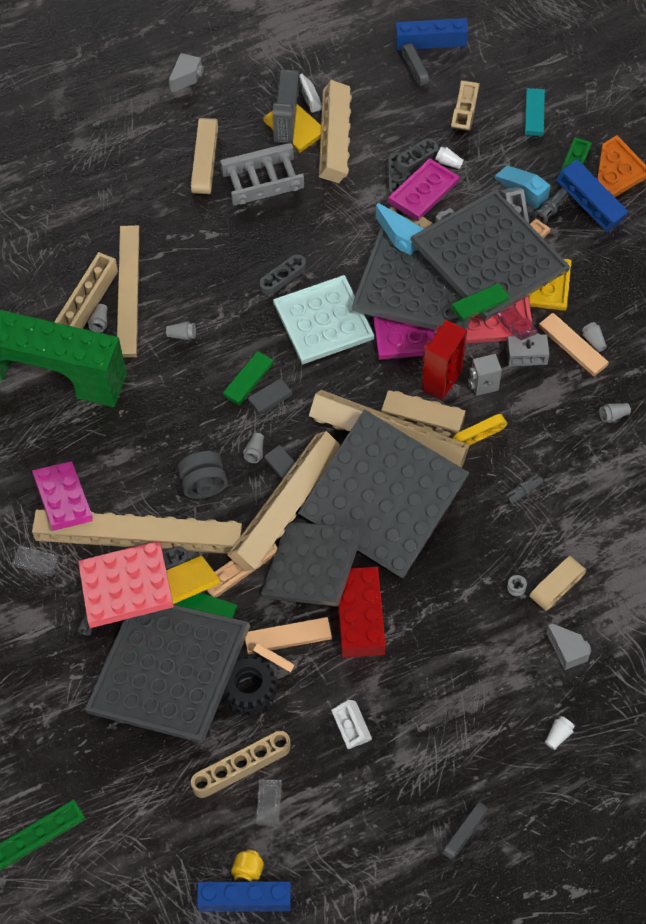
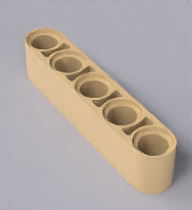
(204, 156)
(234, 773)

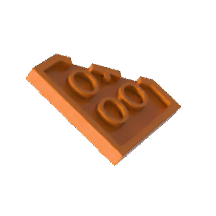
(619, 167)

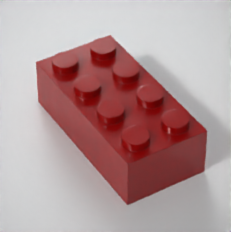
(443, 359)
(361, 614)

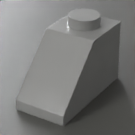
(185, 72)
(516, 198)
(568, 646)

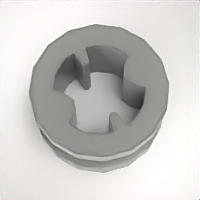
(517, 592)

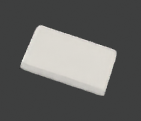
(310, 94)
(351, 724)

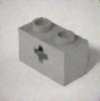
(528, 351)
(485, 375)

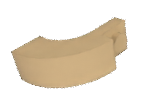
(465, 106)

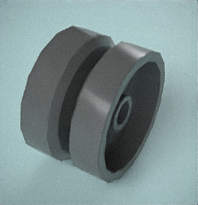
(202, 474)

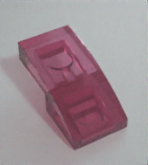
(516, 324)

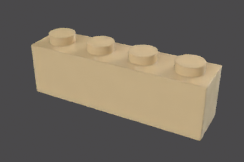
(424, 413)

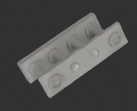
(260, 159)

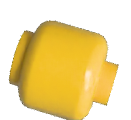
(247, 866)

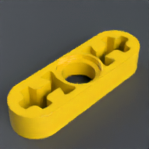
(481, 430)

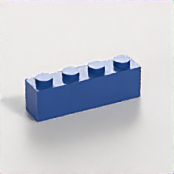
(432, 33)
(592, 196)
(244, 897)

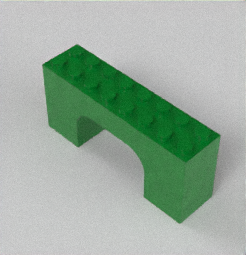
(84, 356)

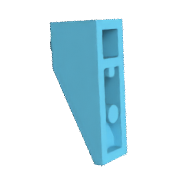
(535, 188)
(397, 228)

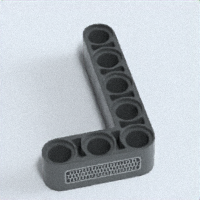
(285, 109)

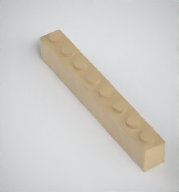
(344, 413)
(284, 502)

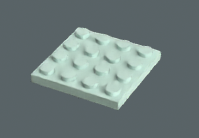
(322, 319)

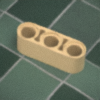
(558, 583)

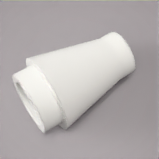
(448, 158)
(559, 732)

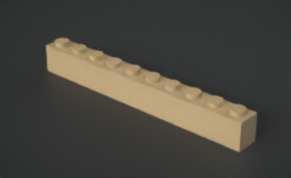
(135, 531)

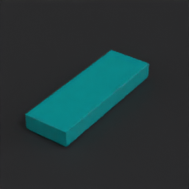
(534, 112)

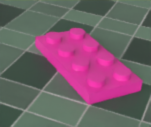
(423, 189)
(62, 496)

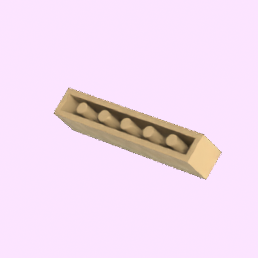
(334, 132)
(88, 292)

